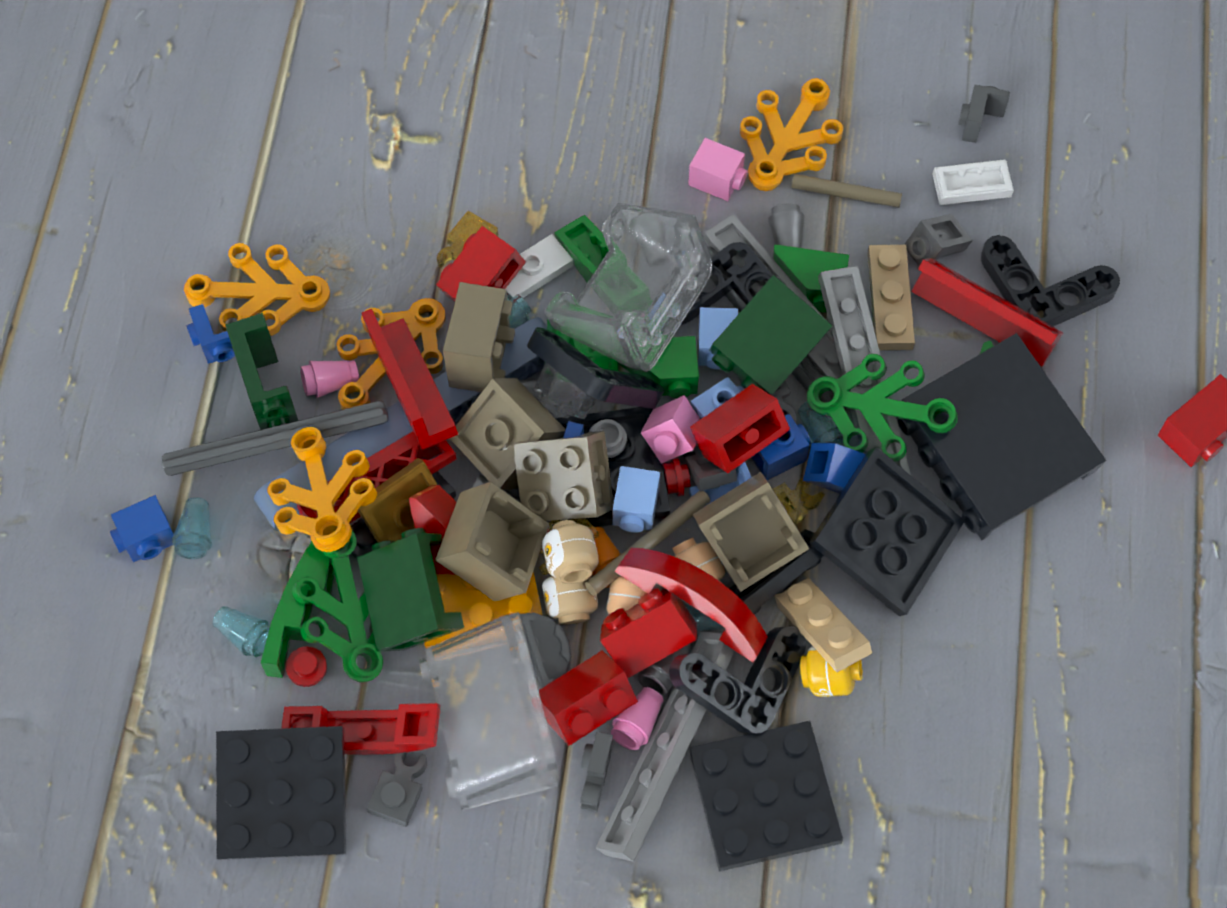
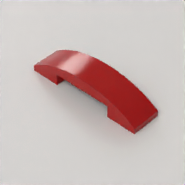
(701, 591)
(373, 731)

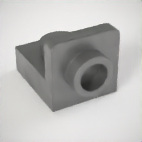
(937, 238)

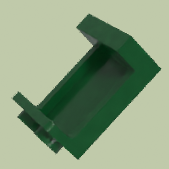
(769, 337)
(252, 351)
(405, 592)

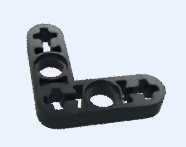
(741, 277)
(1046, 299)
(598, 383)
(746, 694)

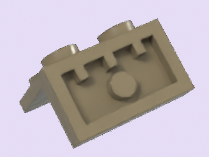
(565, 477)

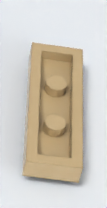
(891, 297)
(823, 624)

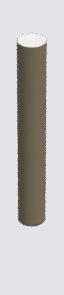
(846, 190)

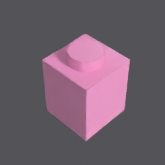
(717, 169)
(669, 429)

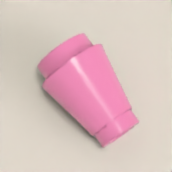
(327, 376)
(636, 723)

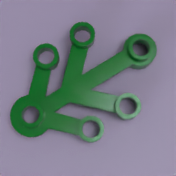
(875, 402)
(349, 612)

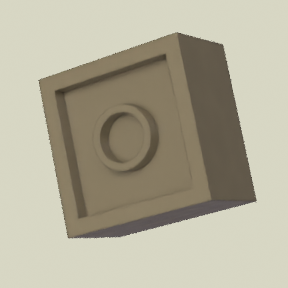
(477, 336)
(497, 421)
(750, 531)
(492, 542)

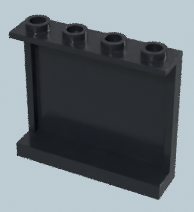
(1010, 437)

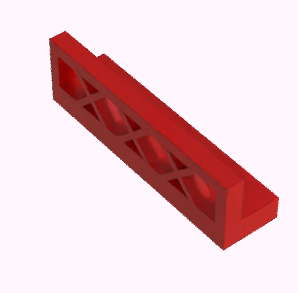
(984, 309)
(411, 381)
(389, 462)

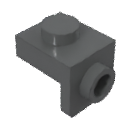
(983, 101)

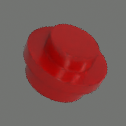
(676, 477)
(306, 666)

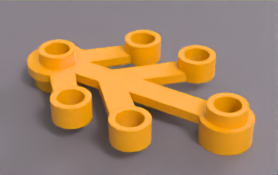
(788, 138)
(263, 290)
(417, 325)
(329, 529)

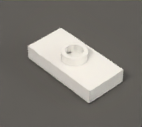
(972, 182)
(543, 263)

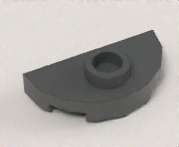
(547, 647)

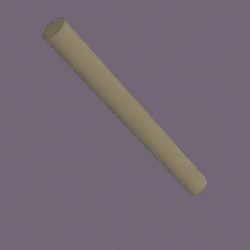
(650, 539)

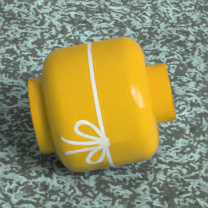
(824, 680)

